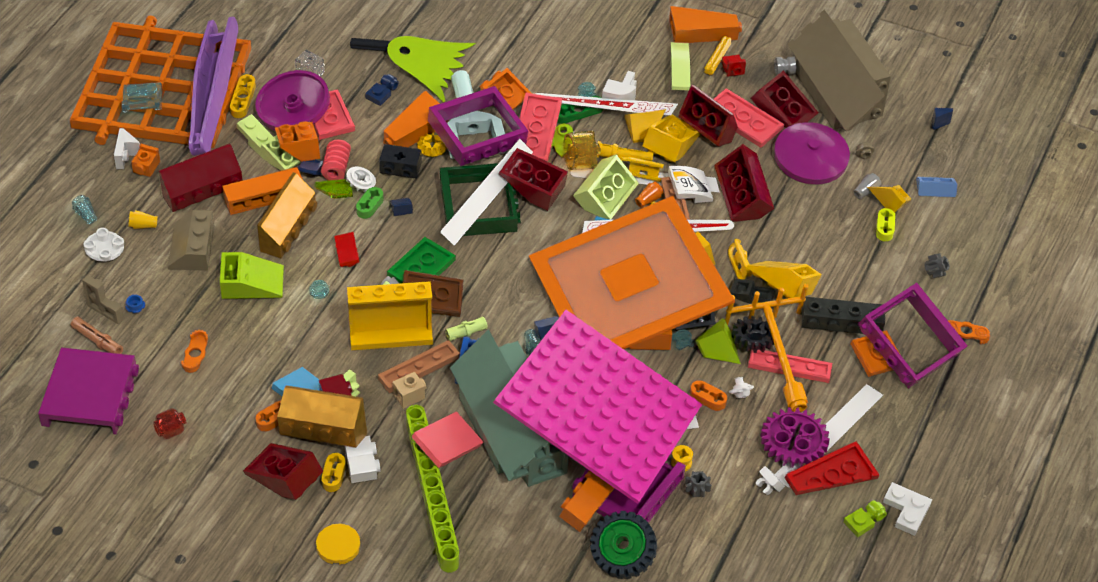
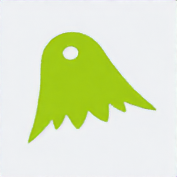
(428, 60)

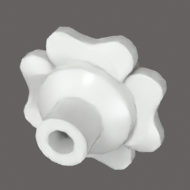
(741, 389)

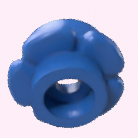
(134, 304)

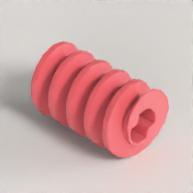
(336, 160)

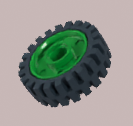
(627, 561)

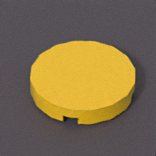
(338, 544)

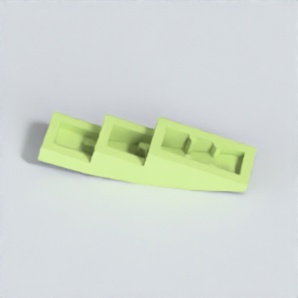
(680, 66)

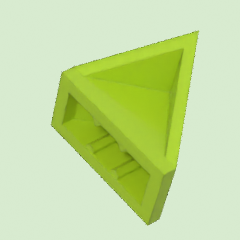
(718, 343)

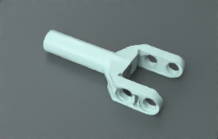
(475, 121)

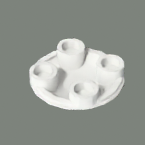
(104, 245)

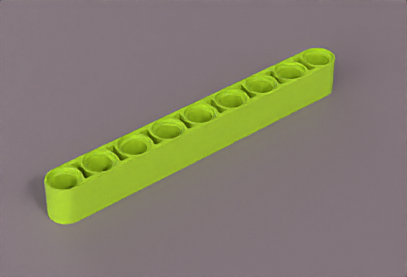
(429, 476)

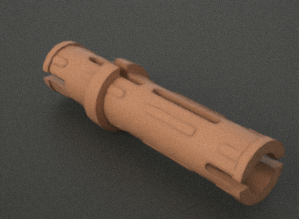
(102, 341)

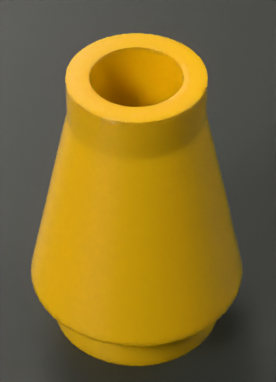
(141, 220)

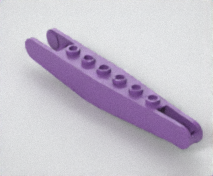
(211, 84)

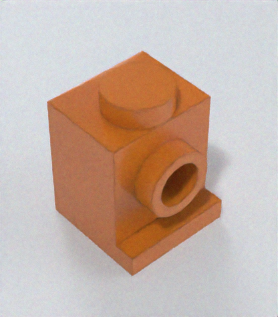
(146, 160)

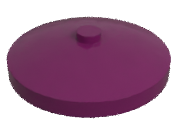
(292, 99)
(811, 153)

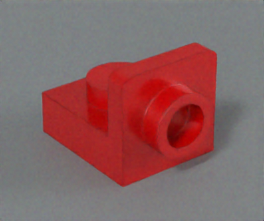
(733, 65)

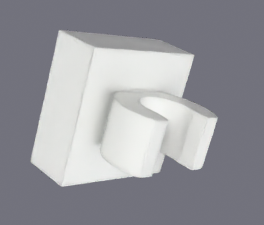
(770, 479)

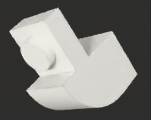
(621, 90)

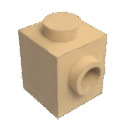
(409, 389)

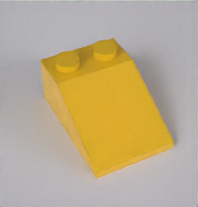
(670, 138)

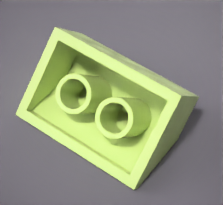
(606, 188)

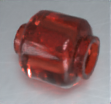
(169, 423)

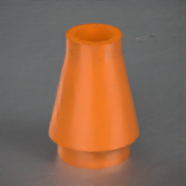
(650, 193)

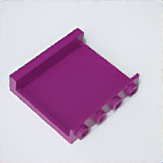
(89, 388)
(655, 496)

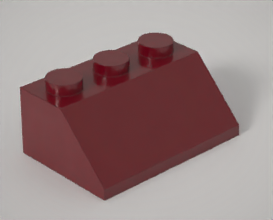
(708, 117)

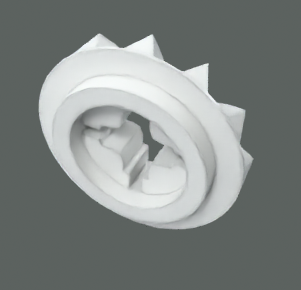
(357, 173)

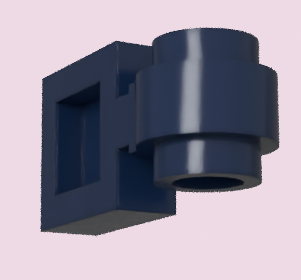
(380, 93)

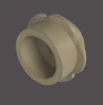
(865, 150)

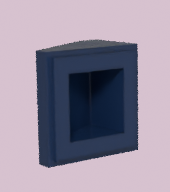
(941, 117)
(311, 167)
(401, 206)

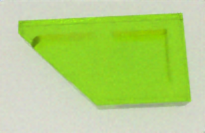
(335, 188)

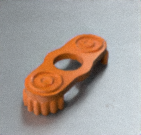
(978, 332)
(198, 342)

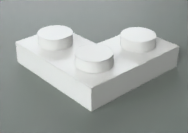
(913, 507)

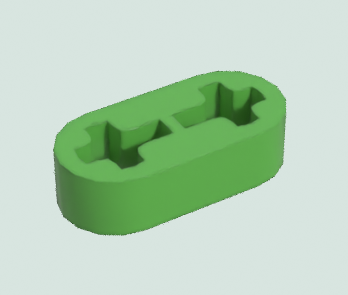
(373, 204)

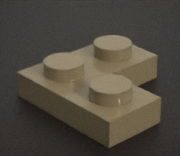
(97, 300)

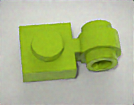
(861, 521)

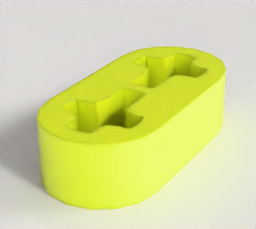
(882, 224)

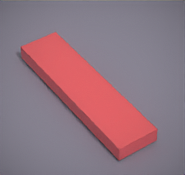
(799, 366)

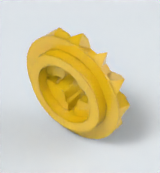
(437, 149)

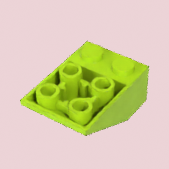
(250, 277)

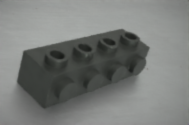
(837, 314)

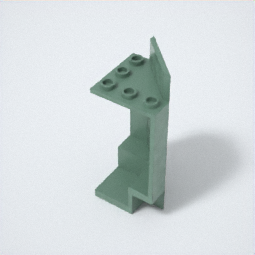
(509, 443)

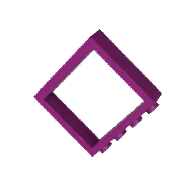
(469, 103)
(933, 319)

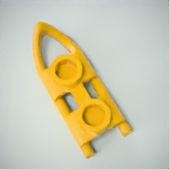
(636, 165)
(739, 258)

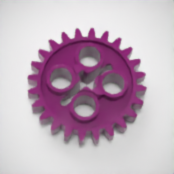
(780, 431)

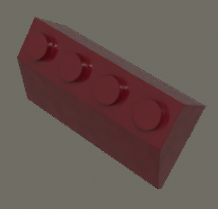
(199, 177)
(744, 185)

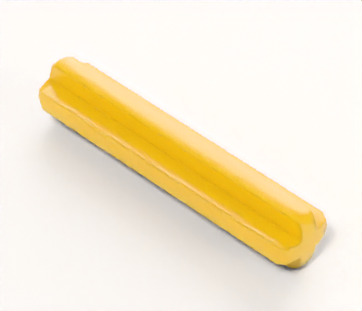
(717, 55)

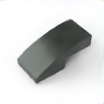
(745, 290)

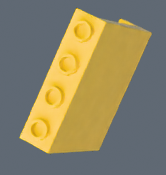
(390, 315)

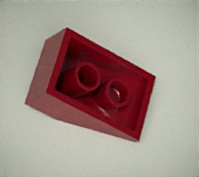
(784, 101)
(534, 178)
(285, 470)

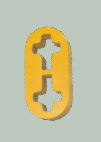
(329, 471)

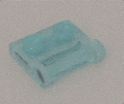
(142, 96)

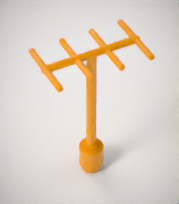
(794, 390)

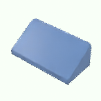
(936, 186)

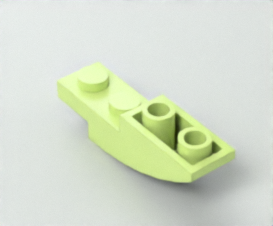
(265, 144)

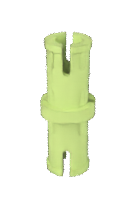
(466, 329)

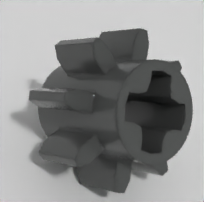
(937, 265)
(698, 484)

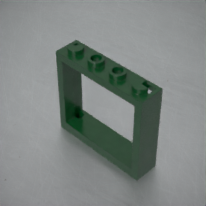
(472, 174)

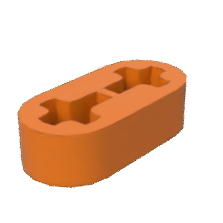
(708, 395)
(269, 413)

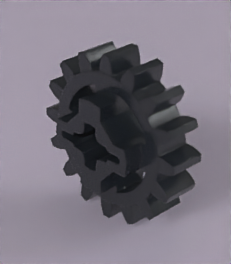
(752, 334)

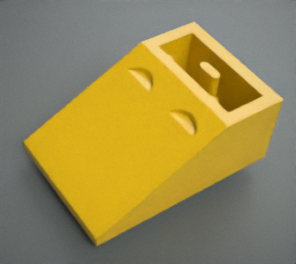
(787, 276)

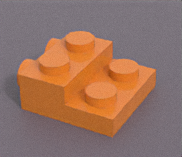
(508, 86)

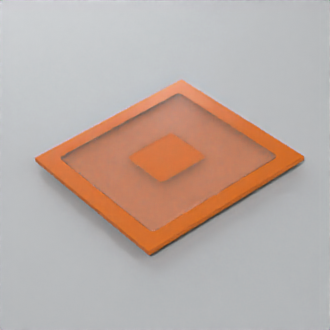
(634, 275)

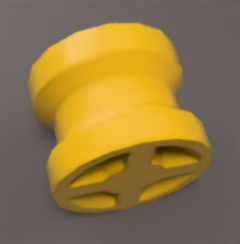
(686, 456)

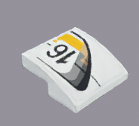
(690, 183)

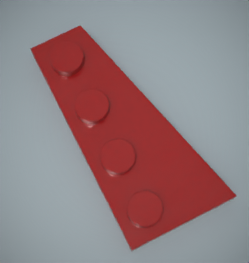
(836, 469)

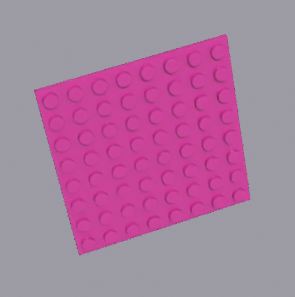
(599, 405)

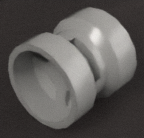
(787, 65)

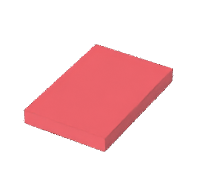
(335, 120)
(447, 439)

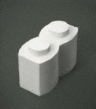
(361, 461)

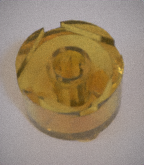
(581, 150)

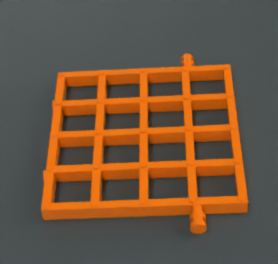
(137, 56)

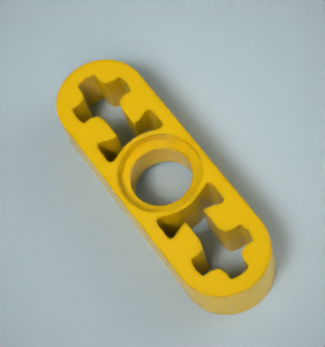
(244, 102)

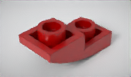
(347, 249)

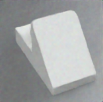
(125, 147)

